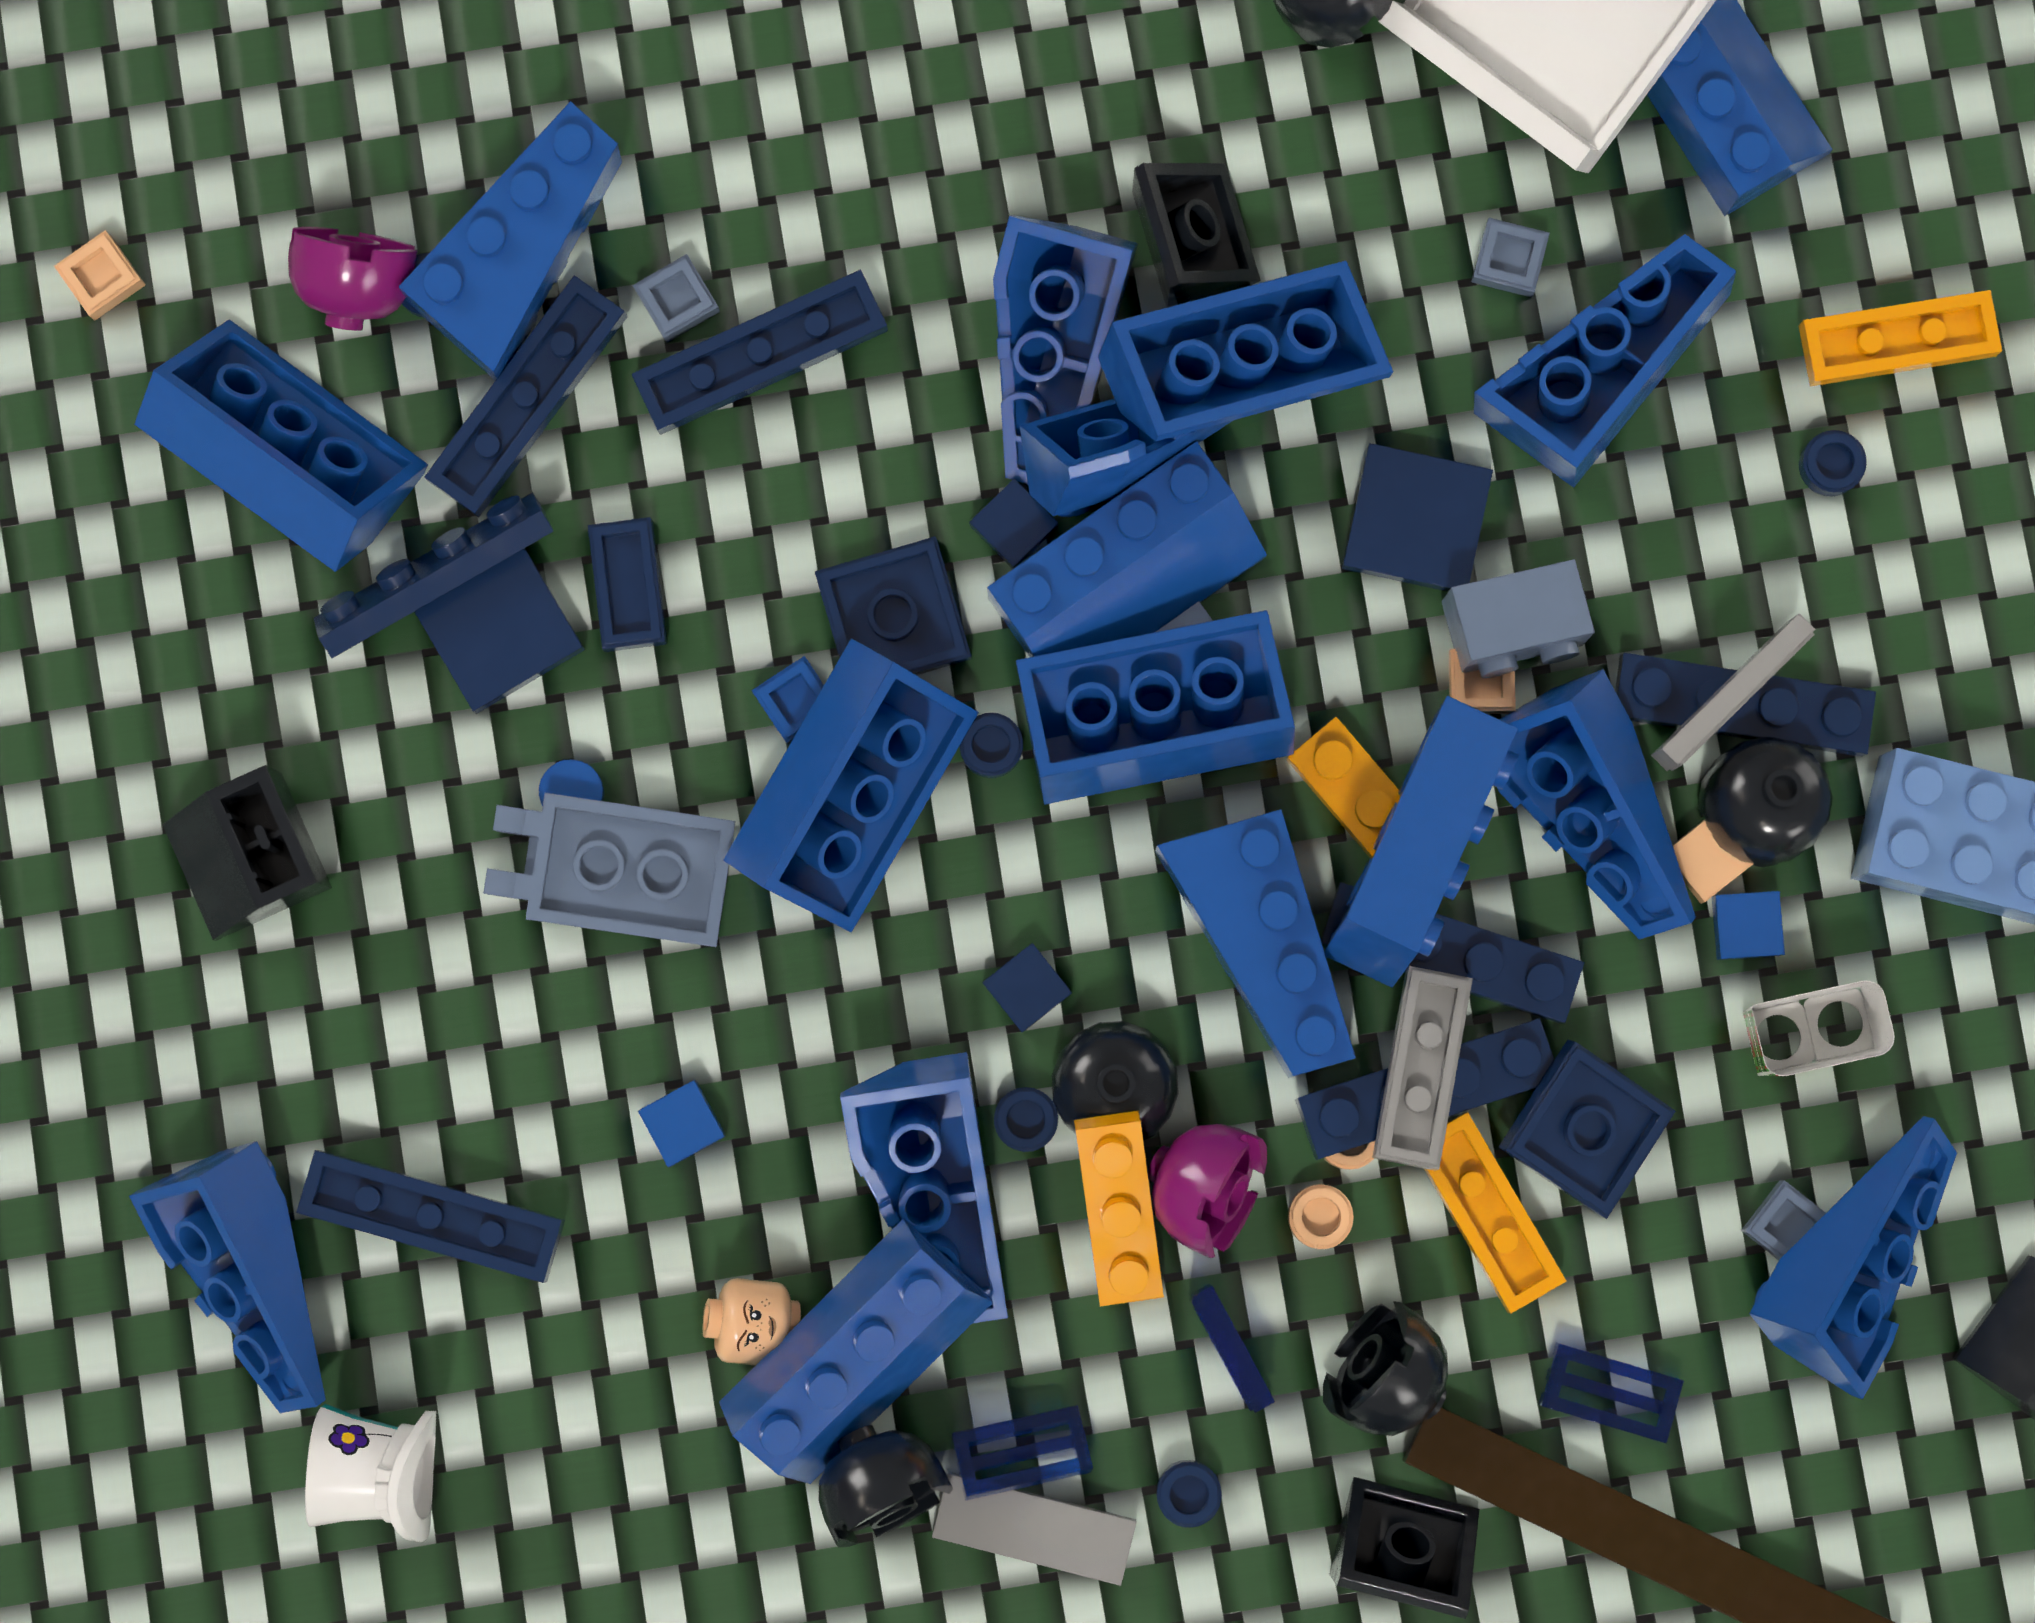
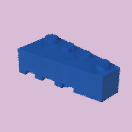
(515, 242)
(1595, 373)
(1423, 843)
(1260, 923)

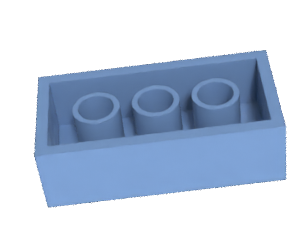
(1950, 834)

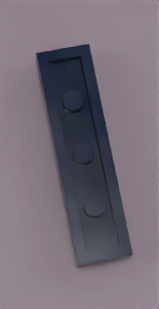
(760, 352)
(526, 396)
(451, 562)
(1784, 708)
(1500, 966)
(1485, 1073)
(430, 1216)

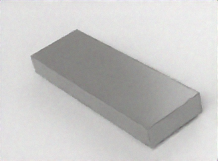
(1734, 693)
(1422, 1068)
(1038, 1531)

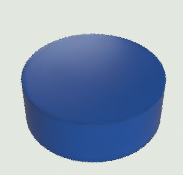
(572, 779)

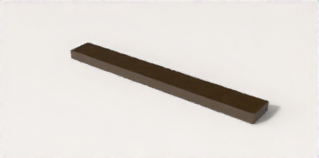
(1621, 1527)

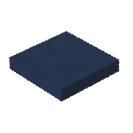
(1417, 518)
(897, 607)
(499, 631)
(1587, 1128)

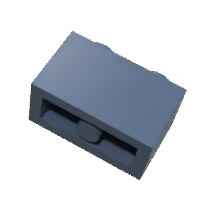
(1518, 619)

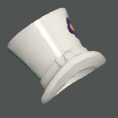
(371, 1472)

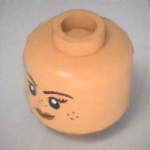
(749, 1319)

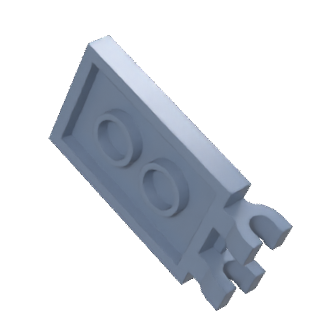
(618, 868)

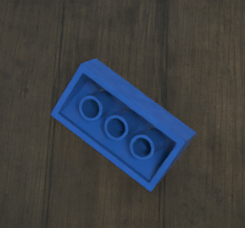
(1735, 110)
(1243, 352)
(279, 443)
(1131, 561)
(1156, 707)
(850, 786)
(852, 1354)

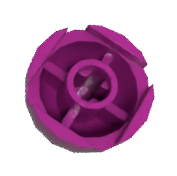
(348, 274)
(1205, 1184)

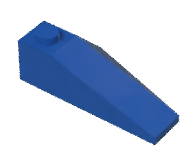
(1054, 309)
(1092, 456)
(1596, 800)
(924, 1161)
(239, 1248)
(1840, 1280)

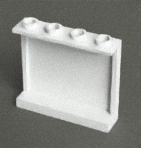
(1553, 66)

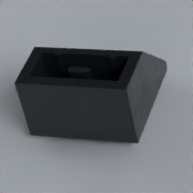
(246, 851)

